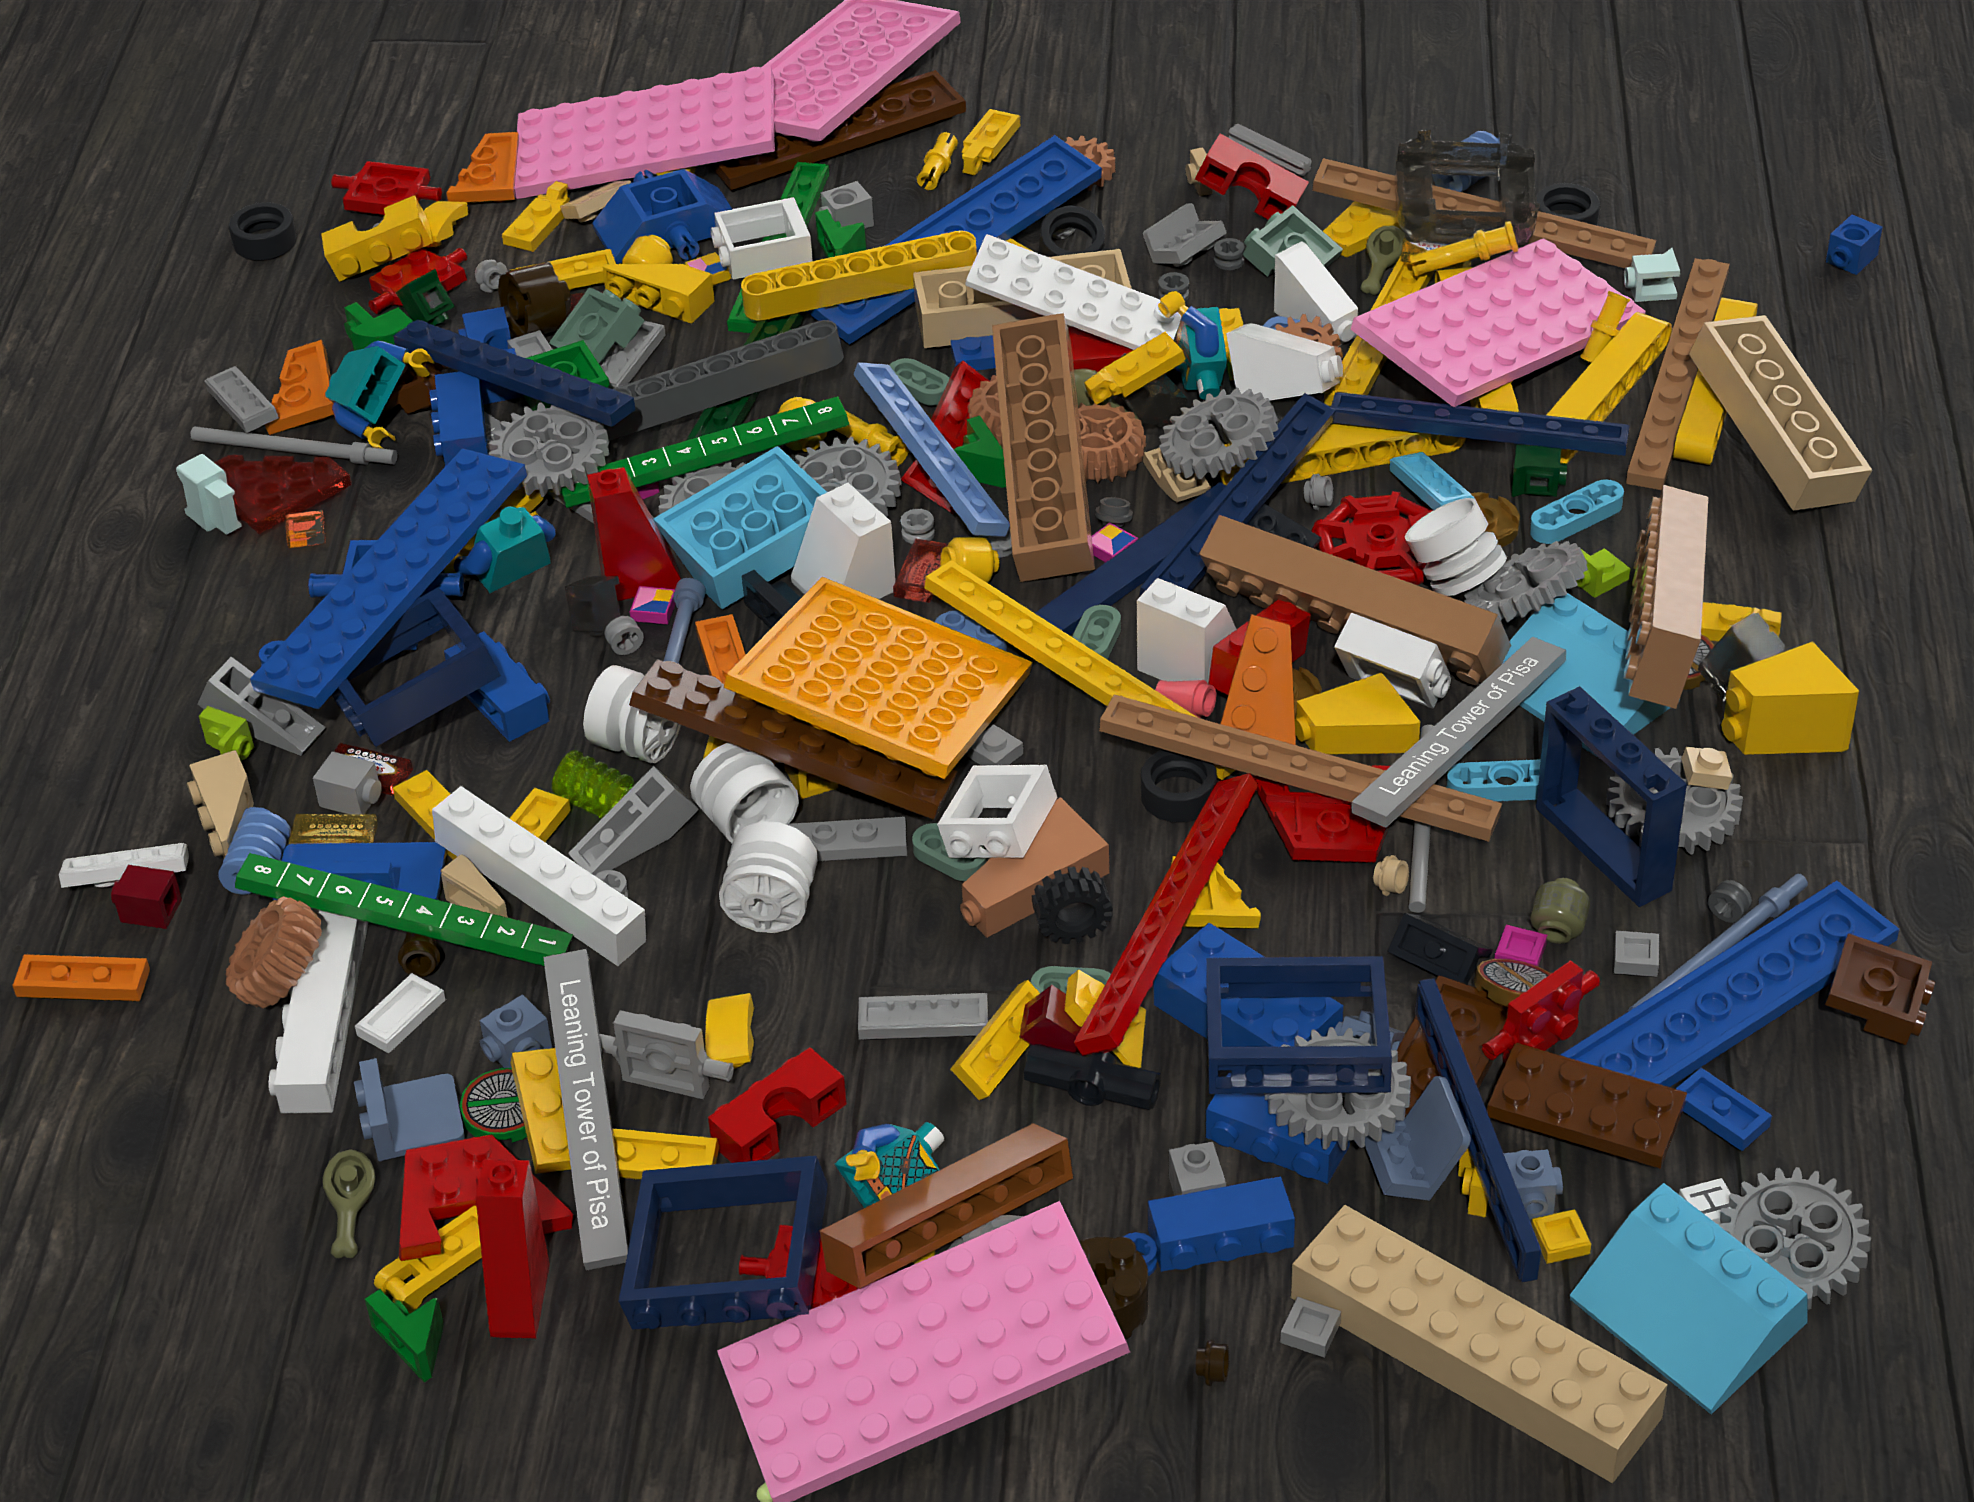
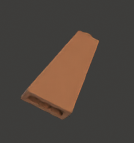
(1004, 887)

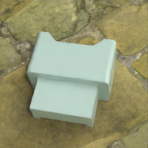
(208, 495)

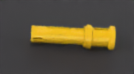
(1481, 245)
(875, 435)

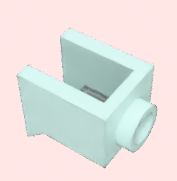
(1652, 276)

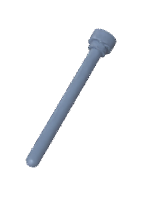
(688, 598)

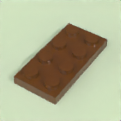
(1475, 1023)
(1587, 1105)

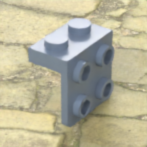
(407, 1112)
(1422, 1147)

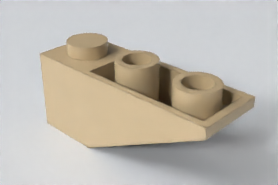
(224, 795)

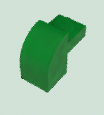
(365, 329)

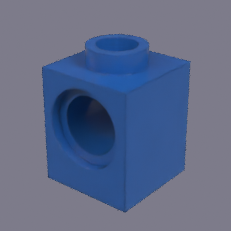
(1854, 244)

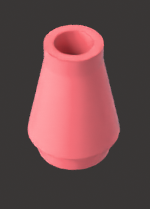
(1192, 695)

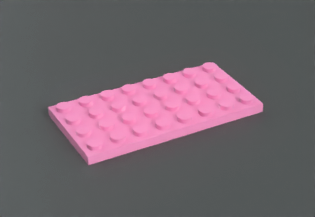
(849, 61)
(646, 131)
(1491, 321)
(920, 1353)

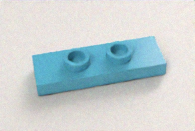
(1427, 479)

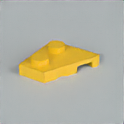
(1222, 904)
(1080, 998)

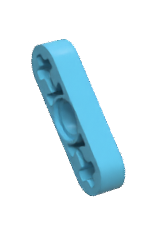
(1557, 523)
(1476, 772)

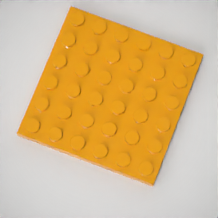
(879, 677)

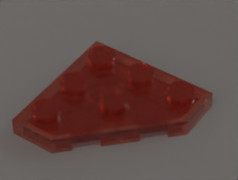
(280, 486)

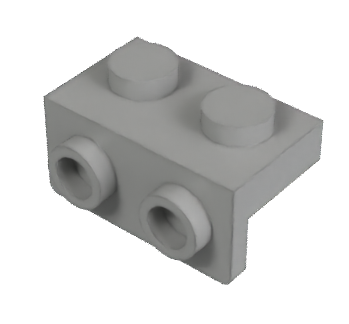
(1181, 236)

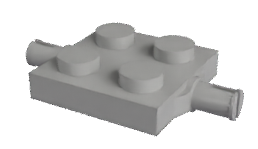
(663, 1055)

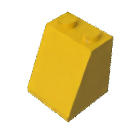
(1790, 704)

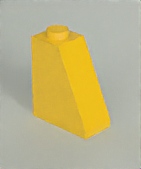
(1357, 719)

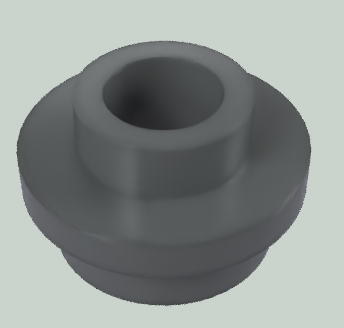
(1114, 511)

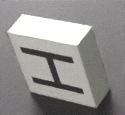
(1708, 1198)

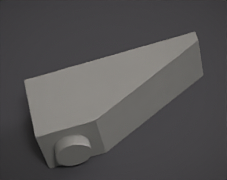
(267, 716)
(637, 823)

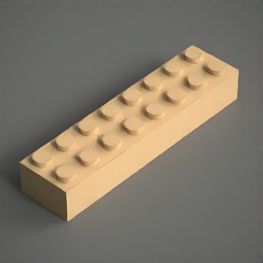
(1481, 1343)

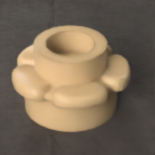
(1391, 875)

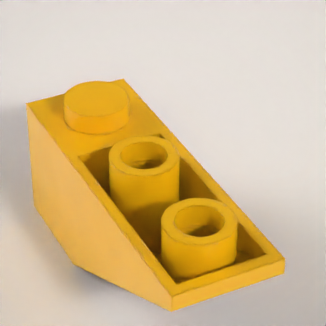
(664, 288)

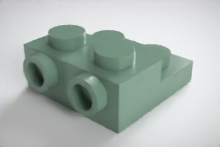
(1282, 233)
(600, 322)

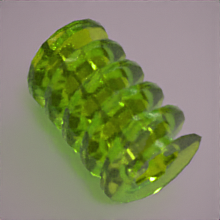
(590, 783)

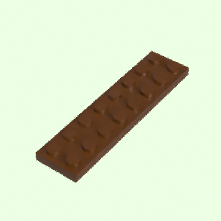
(889, 113)
(710, 708)

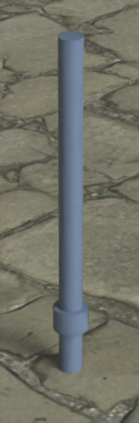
(1770, 905)

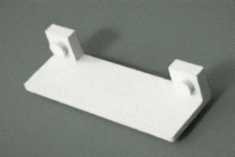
(1058, 288)

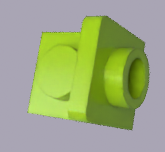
(1603, 573)
(226, 732)

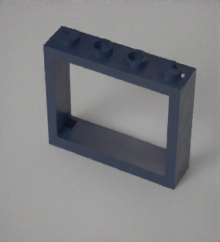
(429, 690)
(1636, 871)
(1298, 1067)
(715, 1187)

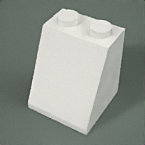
(1281, 363)
(847, 544)
(1178, 632)

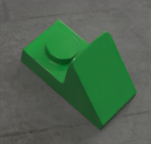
(837, 239)
(982, 453)
(410, 1335)

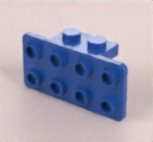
(399, 866)

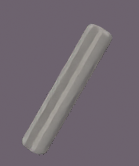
(1271, 150)

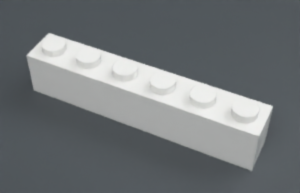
(540, 876)
(319, 1019)

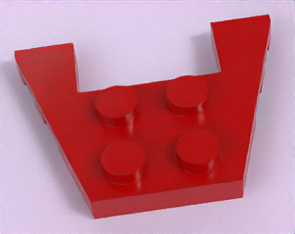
(1320, 825)
(444, 1183)

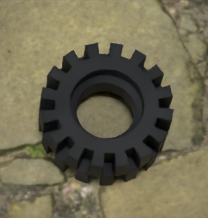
(1069, 889)

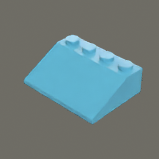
(743, 524)
(1593, 662)
(1690, 1298)

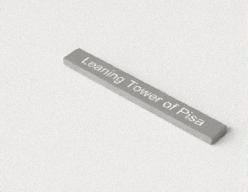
(1458, 732)
(586, 1110)

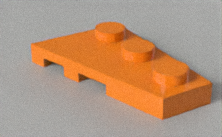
(490, 172)
(302, 388)
(1263, 683)

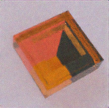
(305, 529)

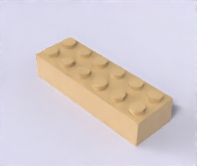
(954, 311)
(1780, 412)

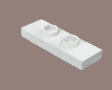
(109, 867)

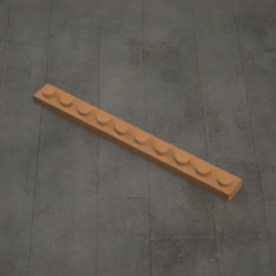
(1567, 234)
(1676, 376)
(1288, 764)

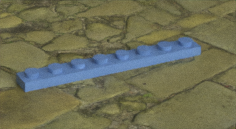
(932, 450)

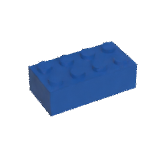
(1246, 1022)

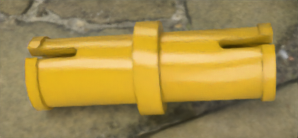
(937, 161)
(1605, 326)

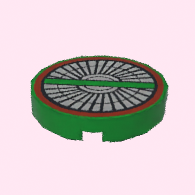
(493, 1106)

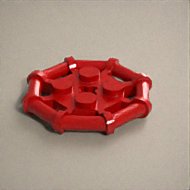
(1374, 518)

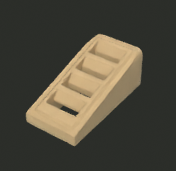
(469, 888)

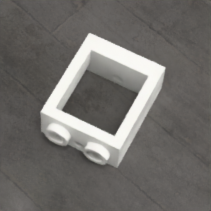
(758, 222)
(1405, 660)
(1019, 787)

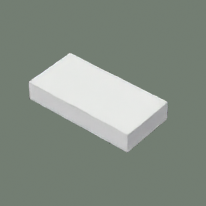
(400, 1013)

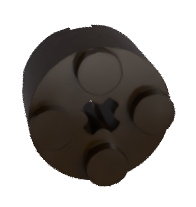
(534, 299)
(1122, 1278)

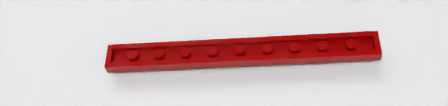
(1165, 916)

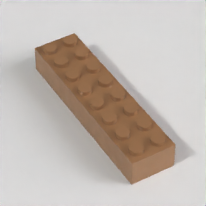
(1042, 448)
(1332, 588)
(1667, 596)

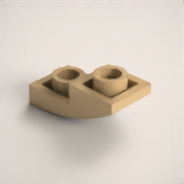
(1173, 484)

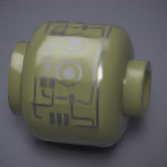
(1560, 910)

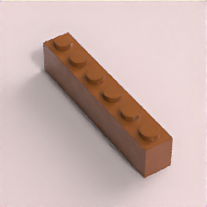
(945, 1205)

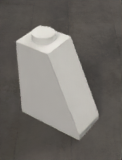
(1309, 289)

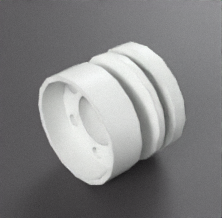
(1455, 547)
(618, 726)
(742, 789)
(768, 877)

